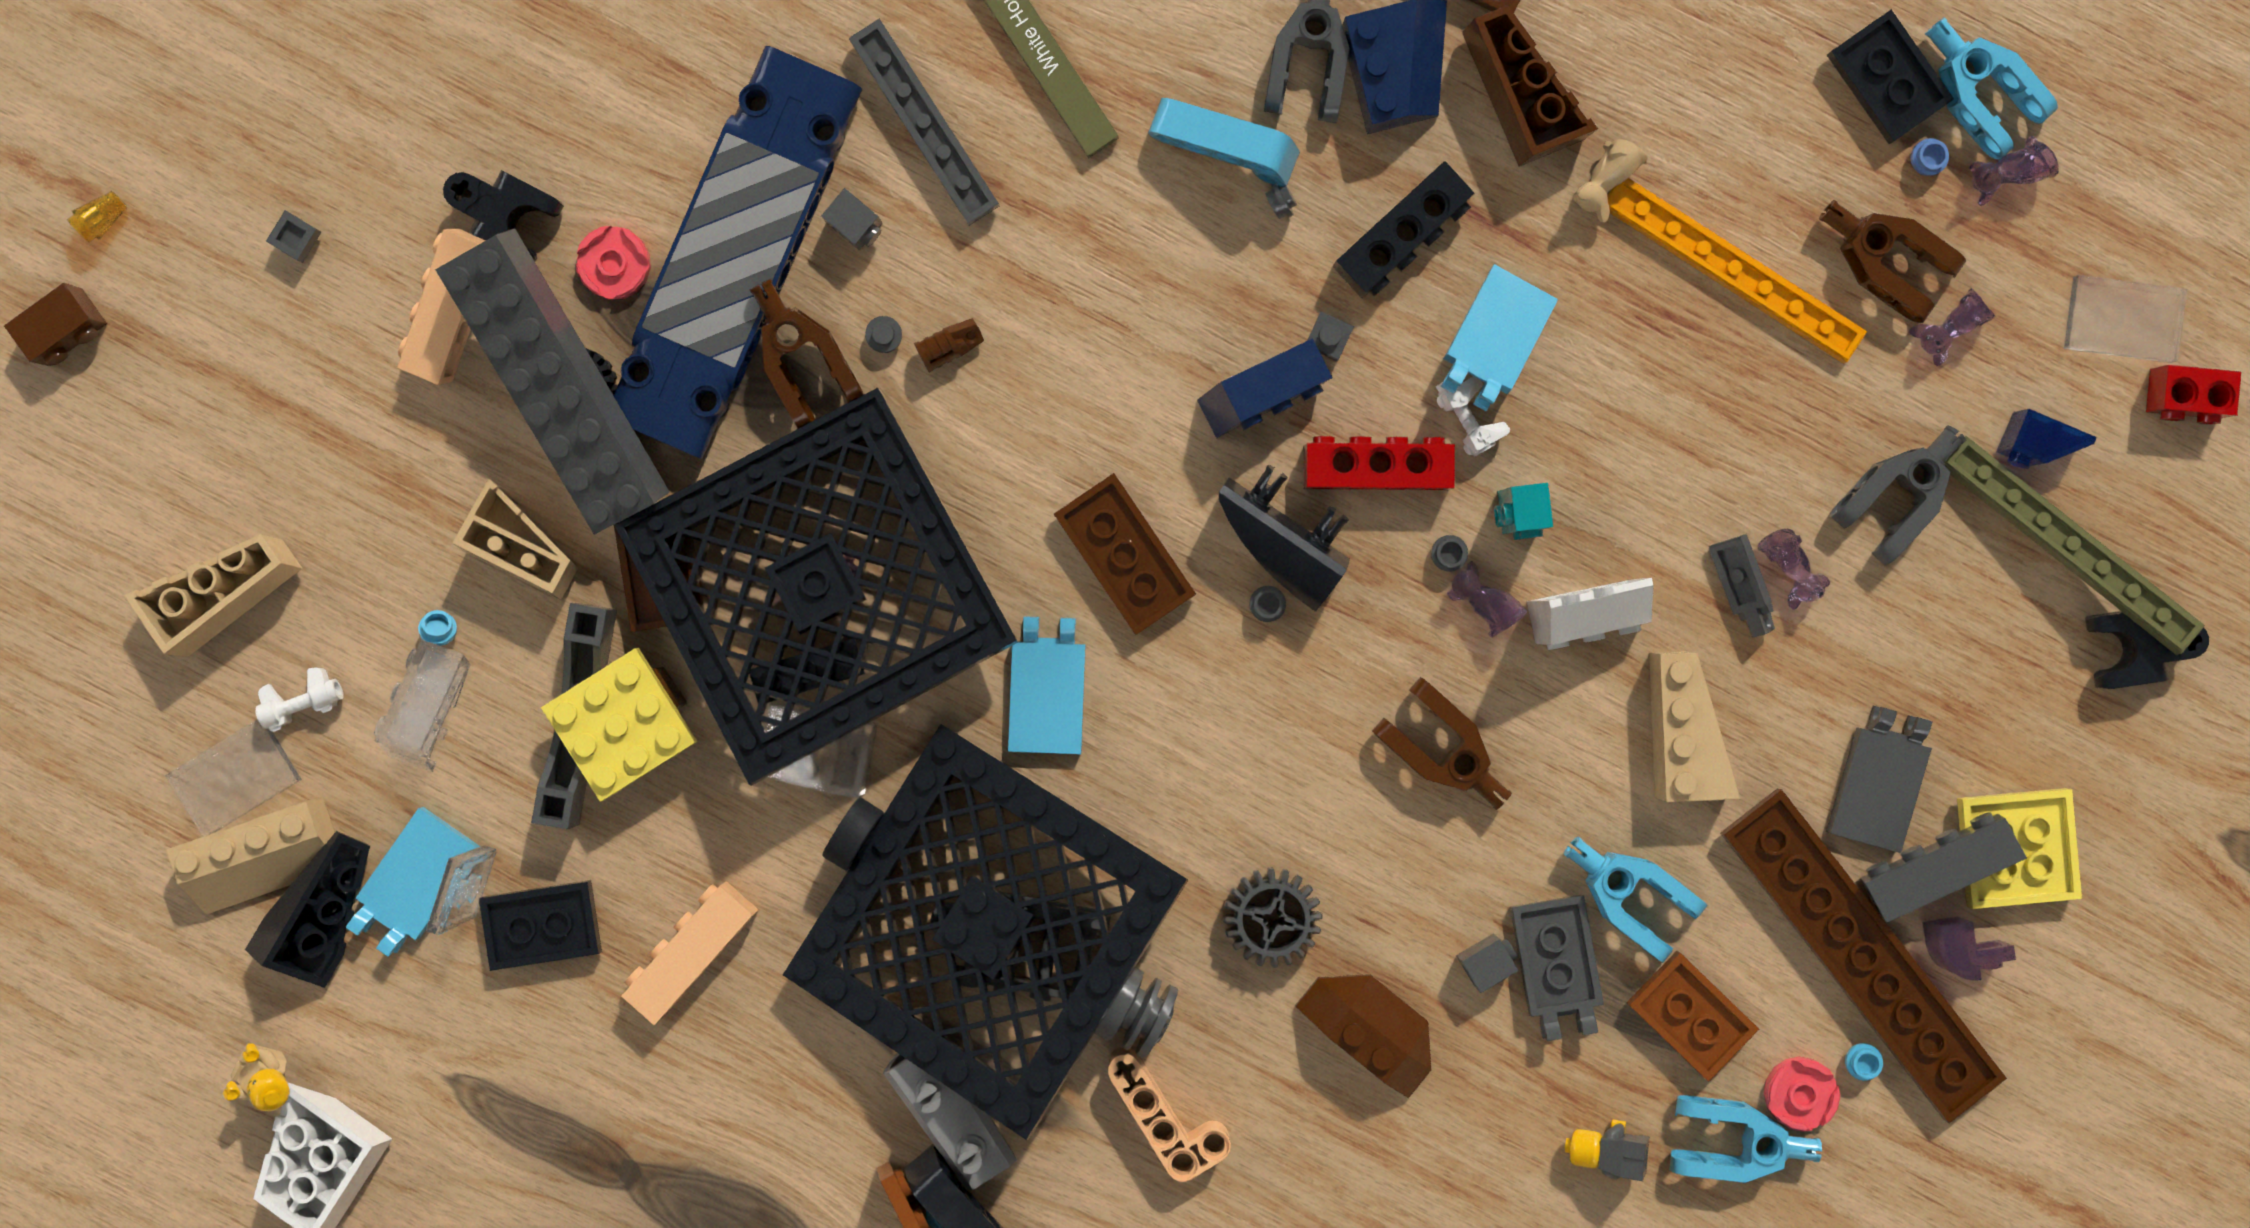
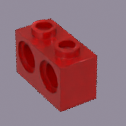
(2193, 390)

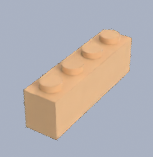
(437, 325)
(689, 952)

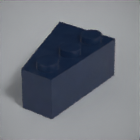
(1265, 388)

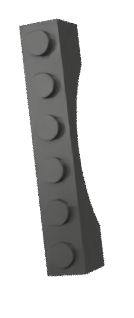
(585, 652)

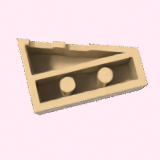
(511, 542)

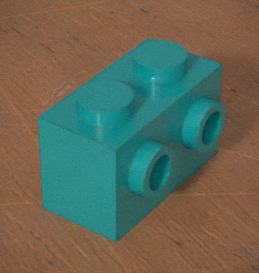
(1524, 510)

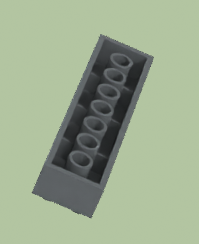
(553, 380)

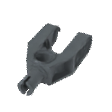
(1332, 39)
(1927, 494)

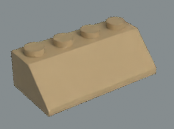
(251, 856)

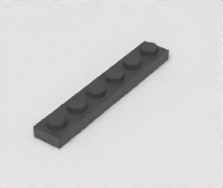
(924, 122)

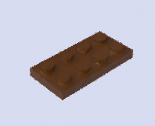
(1124, 554)

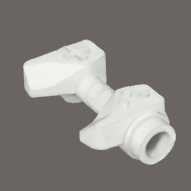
(1479, 437)
(321, 695)

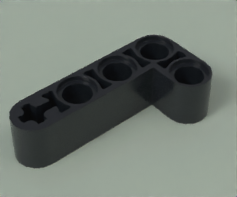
(944, 1195)

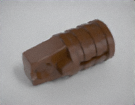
(949, 344)

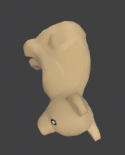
(1616, 165)

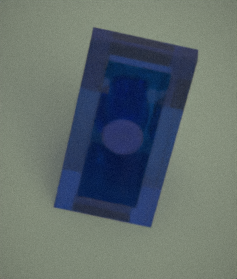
(2039, 439)

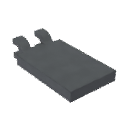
(1881, 781)
(1558, 963)

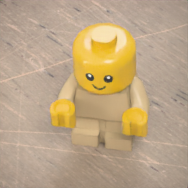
(259, 1078)

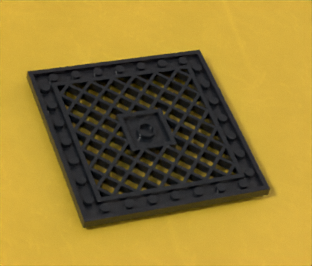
(814, 585)
(984, 930)

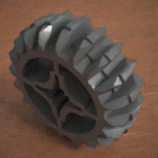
(1290, 923)

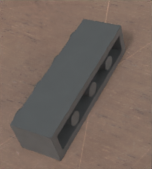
(1942, 867)

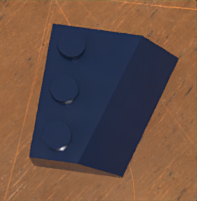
(1397, 62)

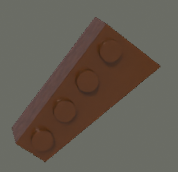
(1523, 88)

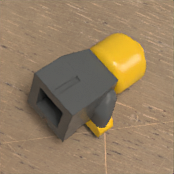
(1614, 1152)

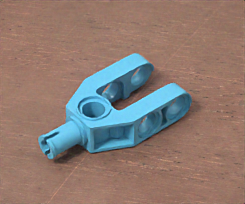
(2005, 68)
(1632, 870)
(1751, 1163)

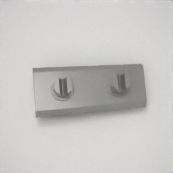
(954, 1125)

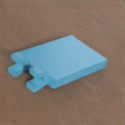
(1497, 334)
(1047, 691)
(408, 880)

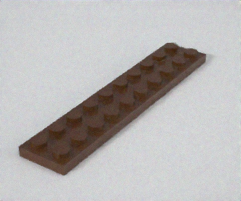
(1863, 955)

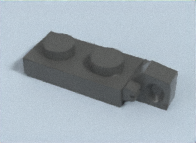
(1743, 583)

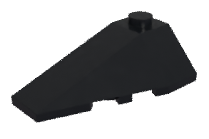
(309, 921)

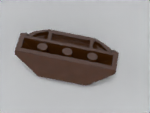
(1371, 1028)

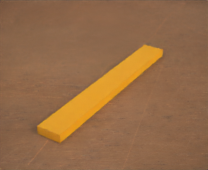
(1735, 270)

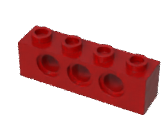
(1436, 474)

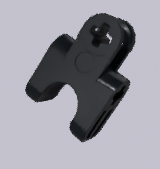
(497, 206)
(2142, 655)

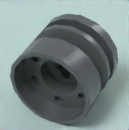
(1139, 1014)

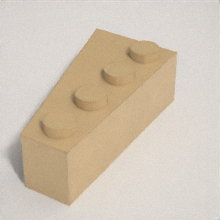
(212, 594)
(1686, 733)

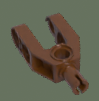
(1867, 265)
(808, 331)
(1469, 744)

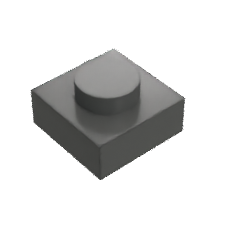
(293, 236)
(1330, 335)

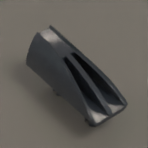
(1287, 551)

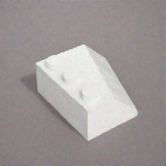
(1591, 612)
(317, 1160)

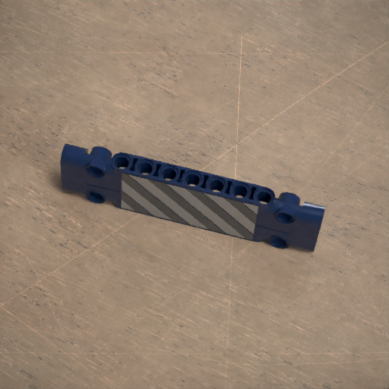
(733, 237)

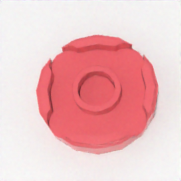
(613, 262)
(1801, 1094)

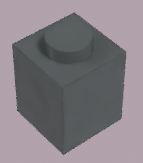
(853, 220)
(1488, 962)

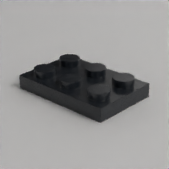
(1890, 76)
(540, 925)

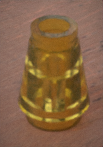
(97, 216)

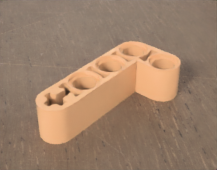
(1160, 1111)

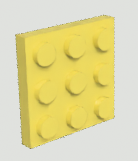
(619, 724)
(2047, 834)

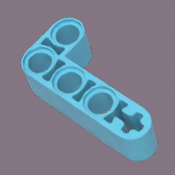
(1226, 138)

